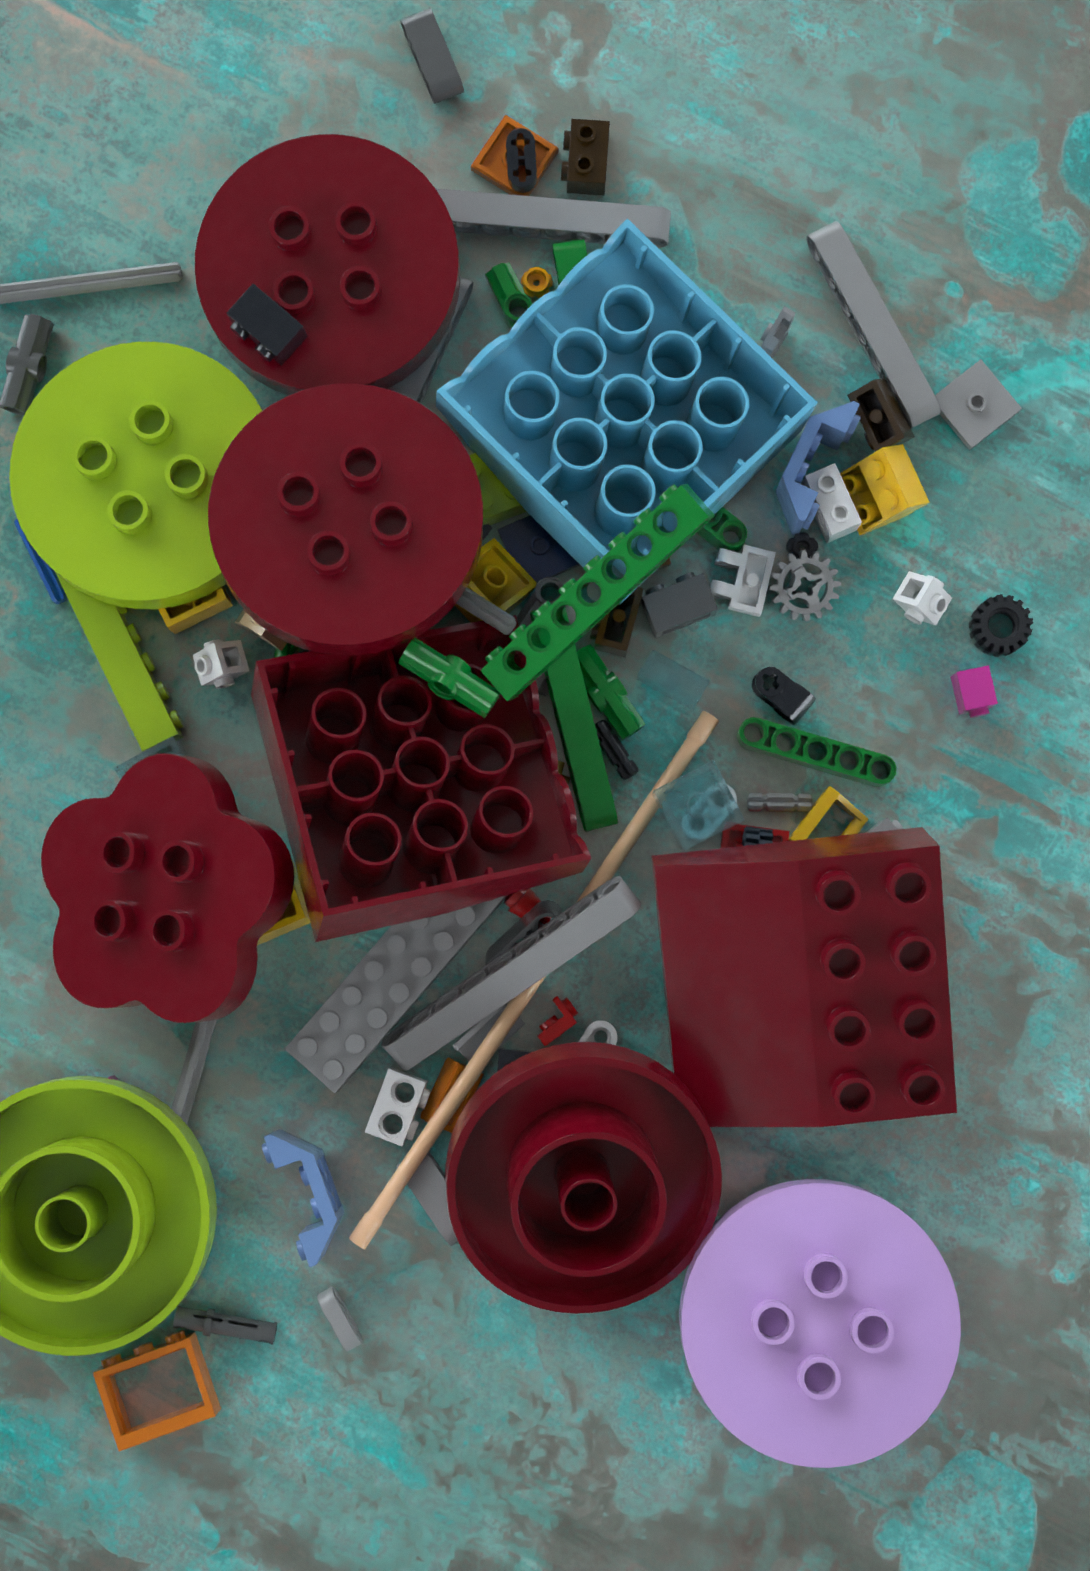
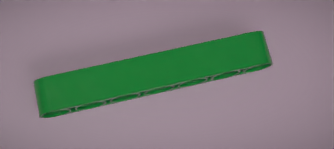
(579, 738)

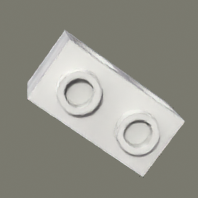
(836, 510)
(390, 1103)

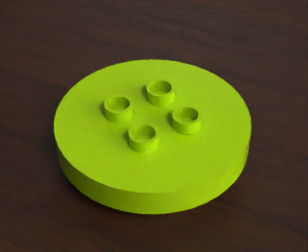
(122, 469)
(98, 1214)

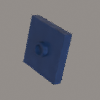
(535, 549)

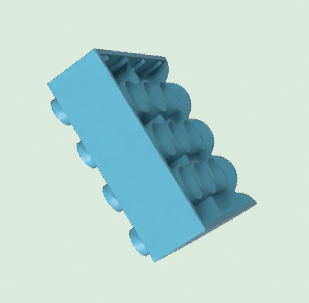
(621, 394)

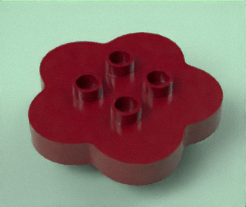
(164, 892)

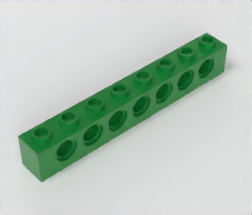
(691, 516)

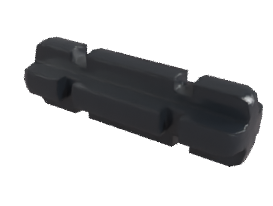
(615, 750)

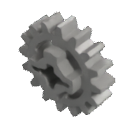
(811, 598)

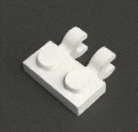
(751, 578)

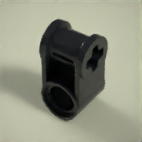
(787, 699)

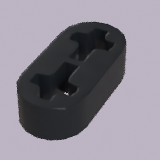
(515, 161)

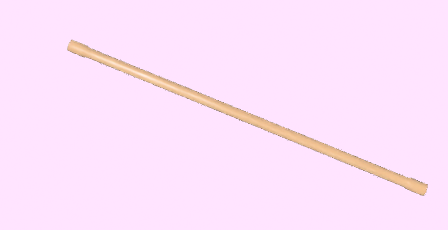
(373, 1218)

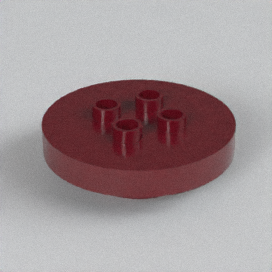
(346, 247)
(346, 519)
(582, 1178)

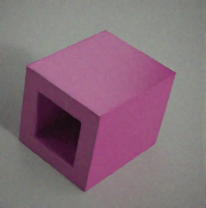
(974, 691)

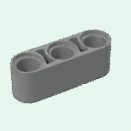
(430, 1190)

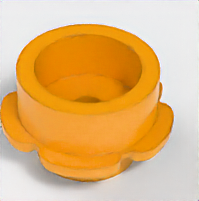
(536, 274)

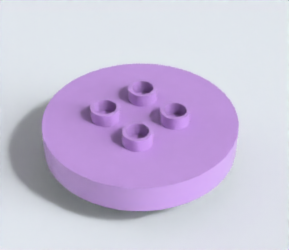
(819, 1323)

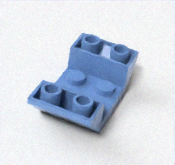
(824, 428)
(286, 1148)

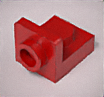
(555, 1027)

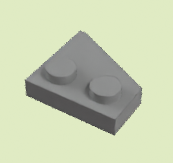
(777, 332)

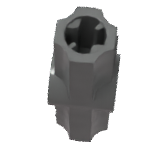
(26, 364)

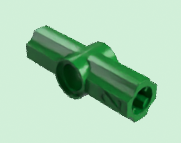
(507, 291)
(449, 677)
(608, 694)

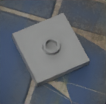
(976, 404)

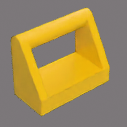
(820, 808)

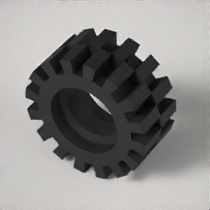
(1010, 608)

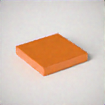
(492, 159)

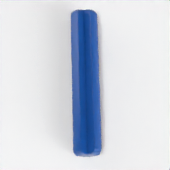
(45, 571)

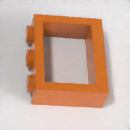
(128, 1436)

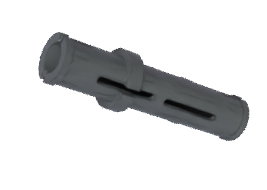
(226, 1325)

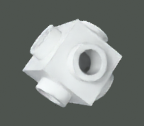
(922, 598)
(220, 663)

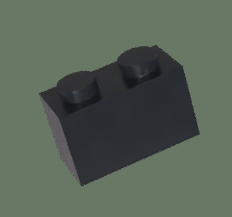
(266, 324)

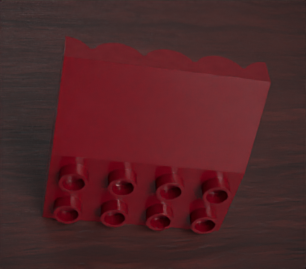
(408, 796)
(808, 979)

